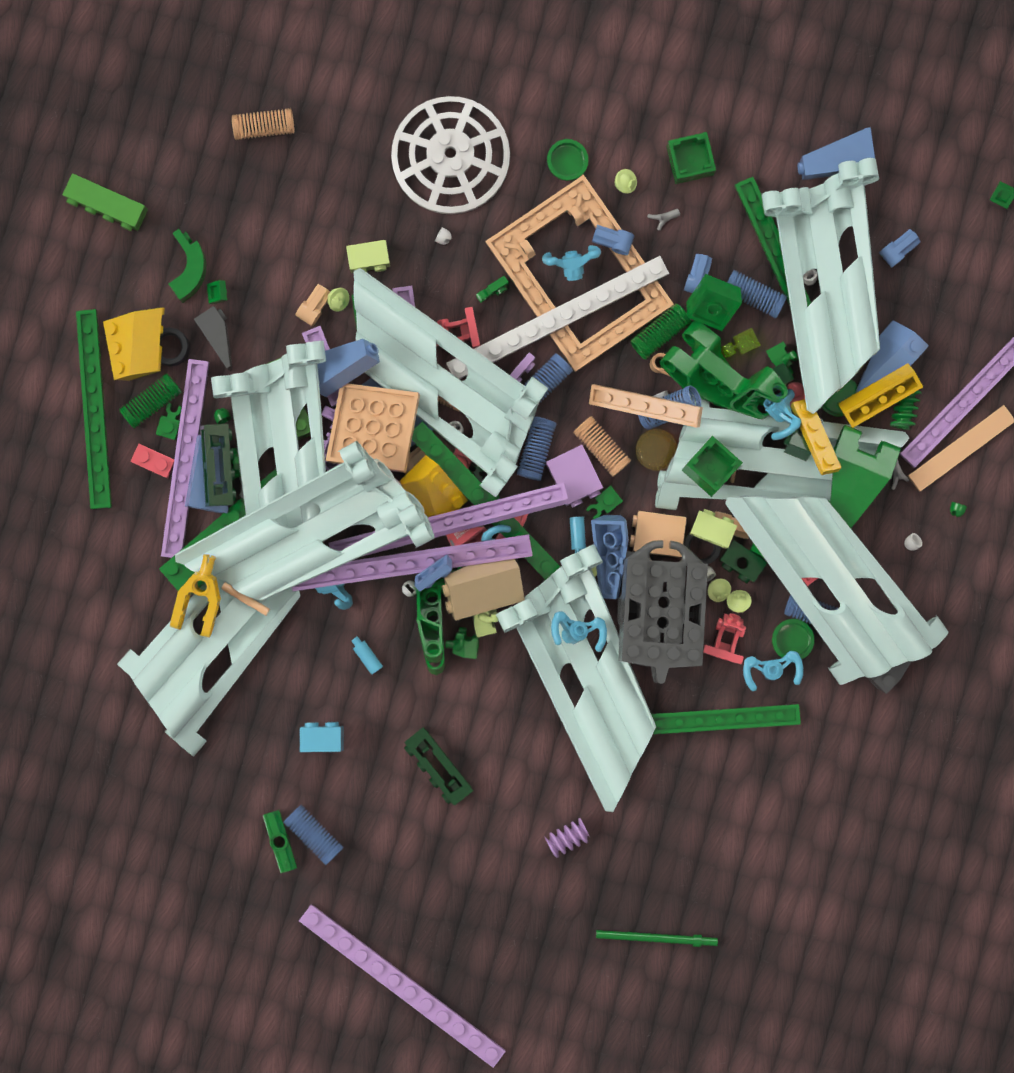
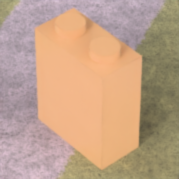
(657, 527)

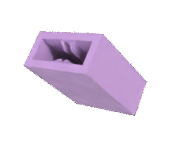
(577, 474)

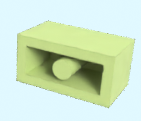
(368, 256)
(713, 529)

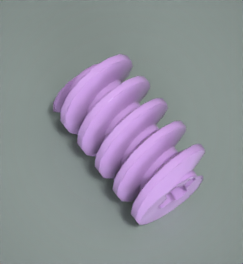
(567, 838)

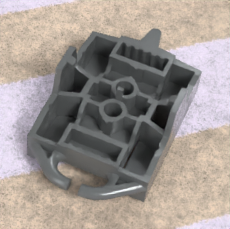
(644, 586)

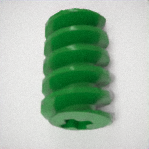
(904, 412)

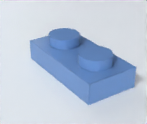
(437, 570)

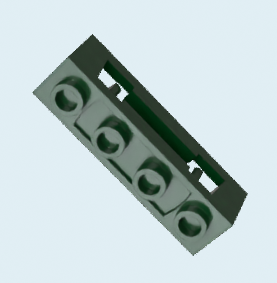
(225, 457)
(436, 779)

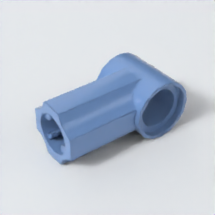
(618, 240)
(895, 251)
(700, 267)

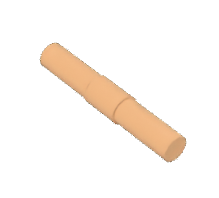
(245, 599)

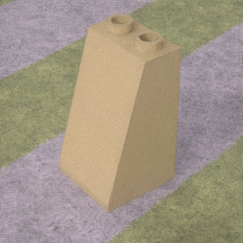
(483, 588)

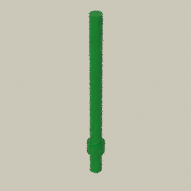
(695, 940)

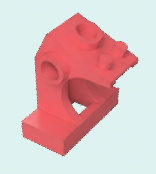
(467, 327)
(733, 624)

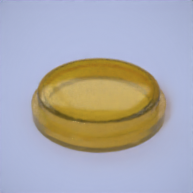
(656, 449)

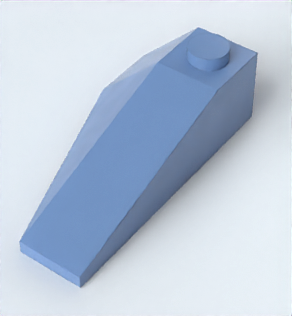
(897, 348)
(611, 542)

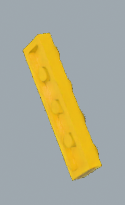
(816, 439)

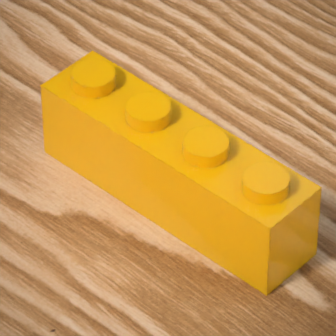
(880, 395)

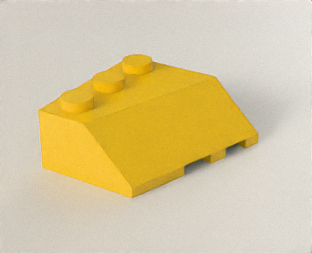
(135, 343)
(433, 488)

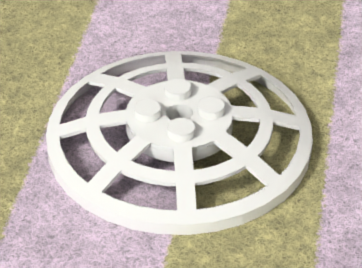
(453, 166)

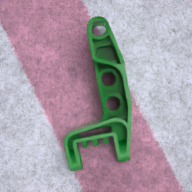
(714, 376)
(860, 474)
(432, 632)

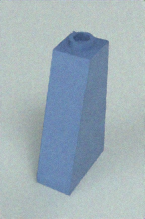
(825, 160)
(346, 364)
(195, 493)

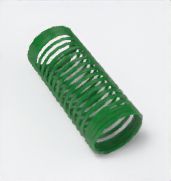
(646, 348)
(173, 390)

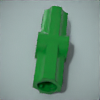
(283, 855)

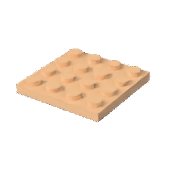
(376, 419)

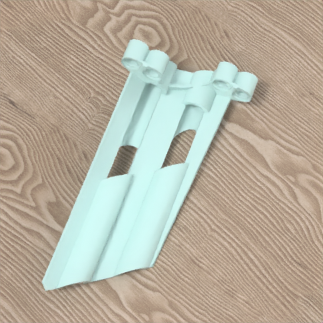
(841, 324)
(489, 397)
(265, 416)
(744, 437)
(813, 541)
(270, 558)
(174, 662)
(612, 716)

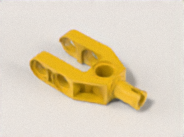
(191, 586)

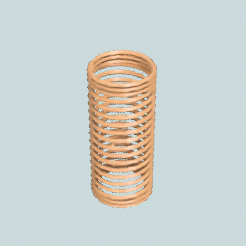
(238, 126)
(601, 455)

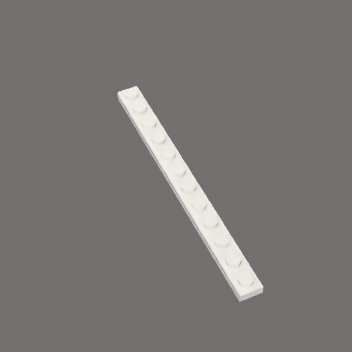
(566, 313)

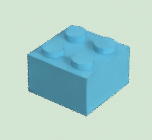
(322, 738)

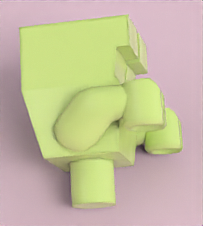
(484, 623)

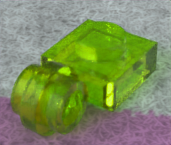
(744, 342)

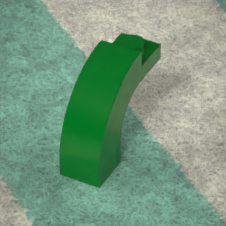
(193, 276)

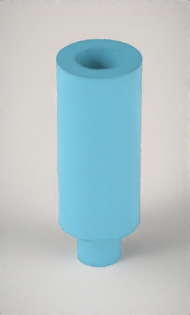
(577, 530)
(366, 655)

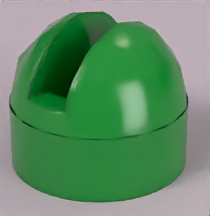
(222, 416)
(957, 509)

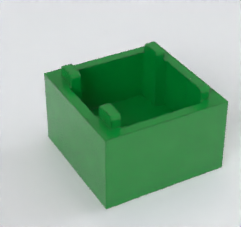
(691, 158)
(713, 302)
(712, 466)

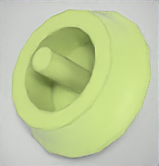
(625, 181)
(338, 299)
(719, 590)
(739, 601)

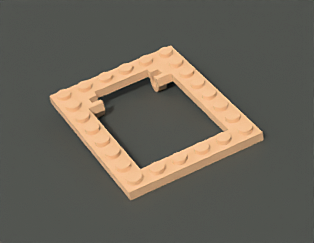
(583, 204)

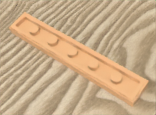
(646, 405)
(961, 448)

